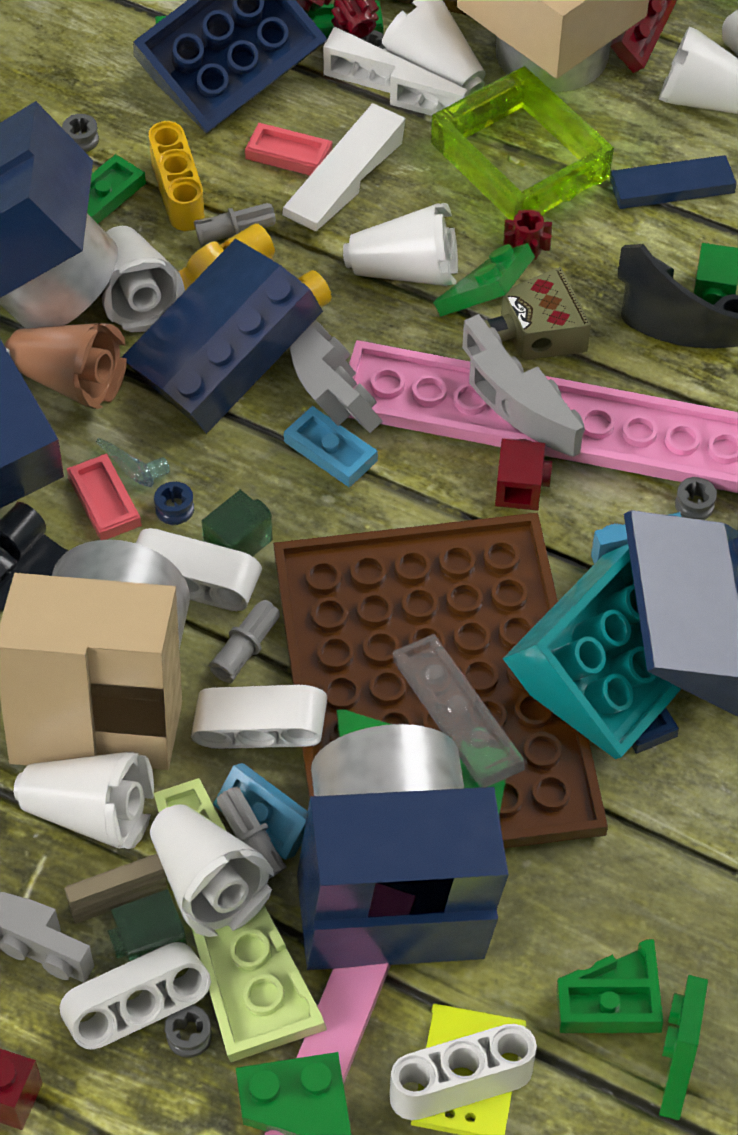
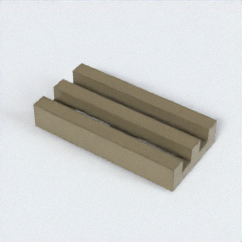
(115, 888)

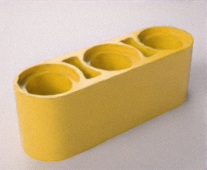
(176, 175)

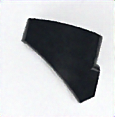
(669, 311)
(24, 547)

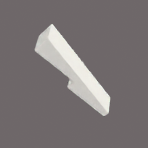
(368, 65)
(340, 173)

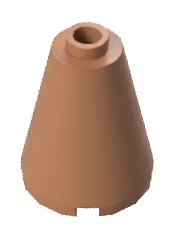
(72, 360)

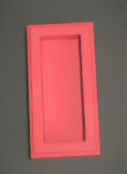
(287, 149)
(104, 497)

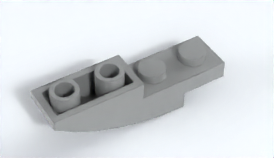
(328, 377)
(519, 397)
(34, 932)

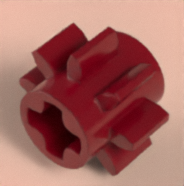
(355, 16)
(528, 228)

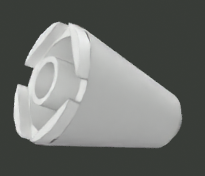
(434, 43)
(702, 75)
(407, 248)
(140, 284)
(91, 795)
(209, 870)

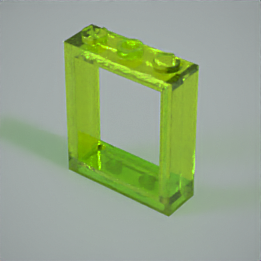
(495, 102)

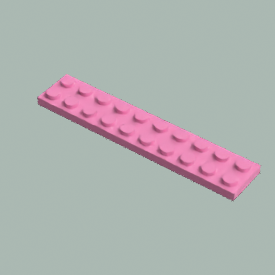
(621, 426)

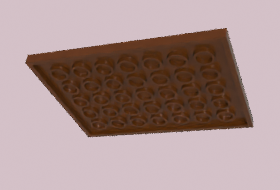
(479, 593)

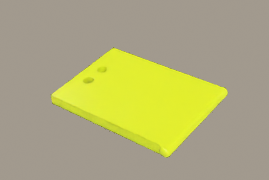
(489, 1114)

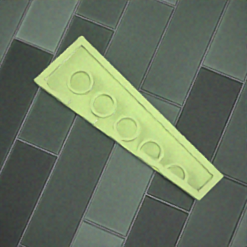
(252, 976)

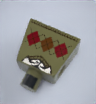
(543, 318)

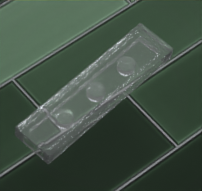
(458, 711)

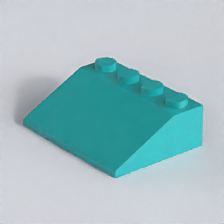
(591, 660)

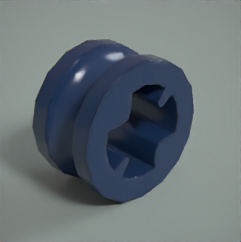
(178, 513)

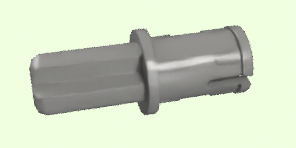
(231, 223)
(244, 641)
(247, 827)

